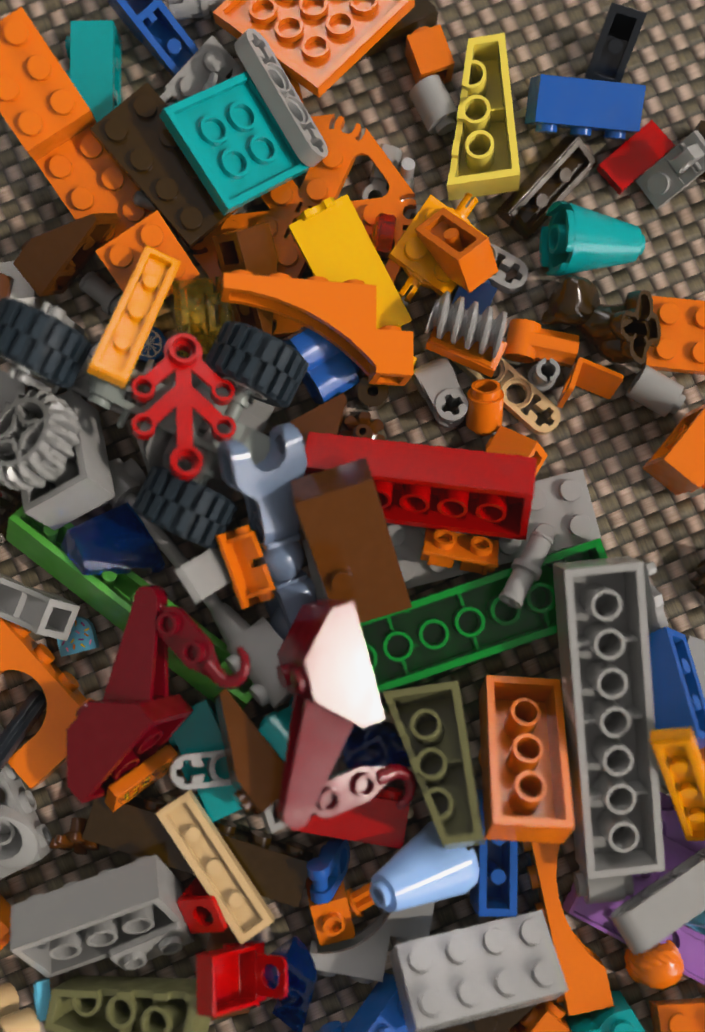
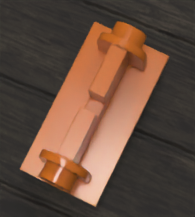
(475, 552)
(249, 582)

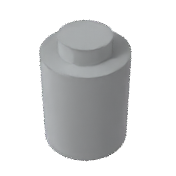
(434, 105)
(656, 391)

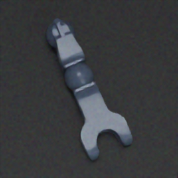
(274, 516)

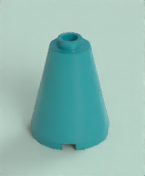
(586, 240)

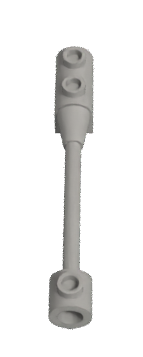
(258, 640)

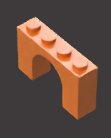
(48, 747)

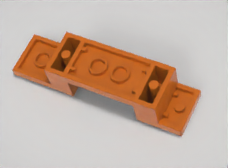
(56, 133)

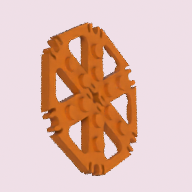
(320, 183)

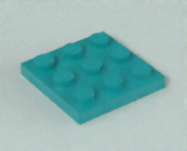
(232, 142)

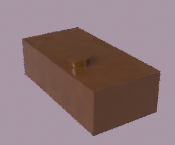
(351, 539)

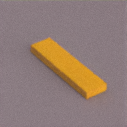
(134, 317)
(684, 777)

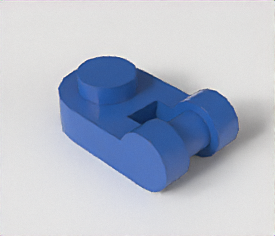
(328, 870)

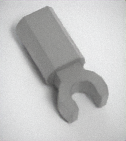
(378, 183)

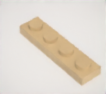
(215, 866)

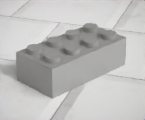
(93, 915)
(476, 972)

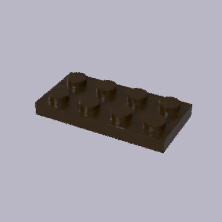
(157, 165)

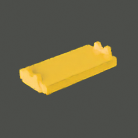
(341, 250)

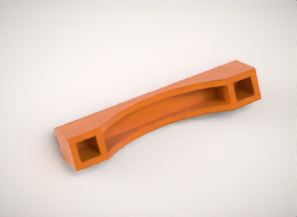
(580, 965)

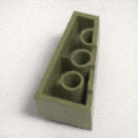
(440, 754)
(125, 1005)

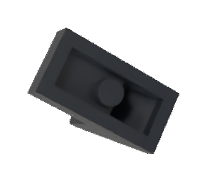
(615, 43)

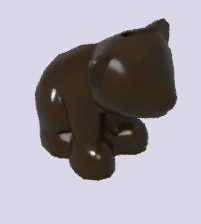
(617, 331)

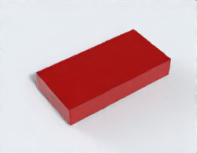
(635, 157)

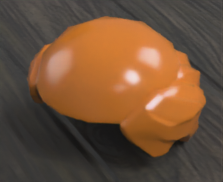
(656, 967)

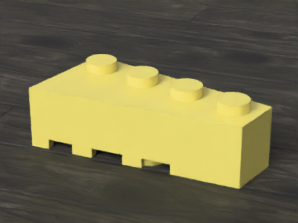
(485, 133)

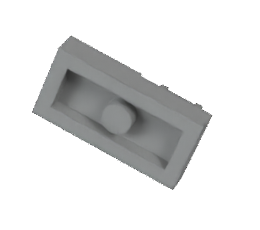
(674, 170)

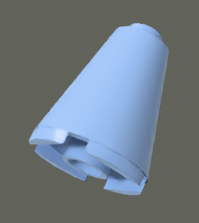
(424, 873)

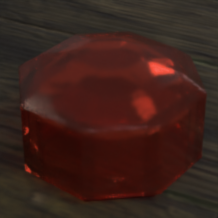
(383, 232)

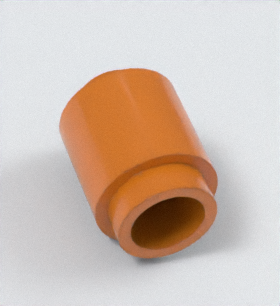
(484, 406)

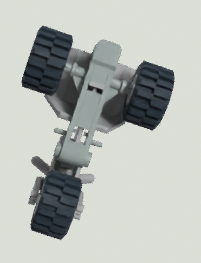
(256, 363)

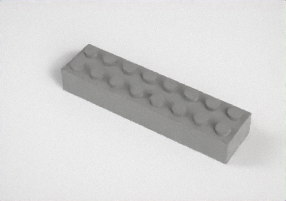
(609, 715)

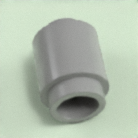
(603, 889)

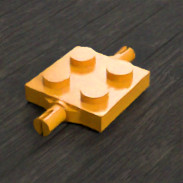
(417, 260)

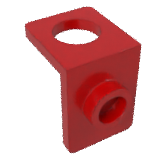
(197, 906)

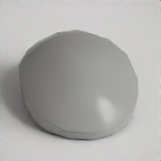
(17, 839)

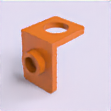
(591, 378)
(333, 919)

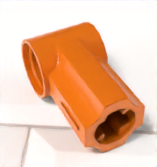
(532, 343)

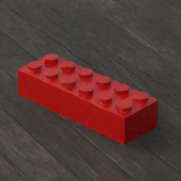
(437, 483)

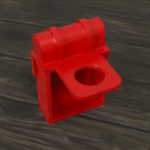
(236, 978)

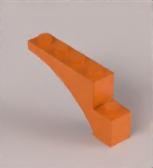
(335, 310)

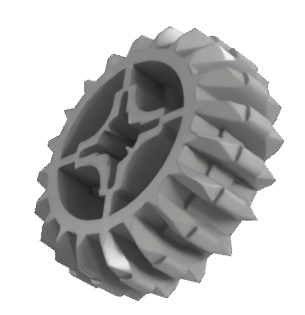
(35, 439)

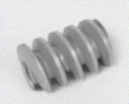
(467, 323)

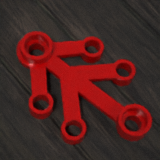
(184, 399)

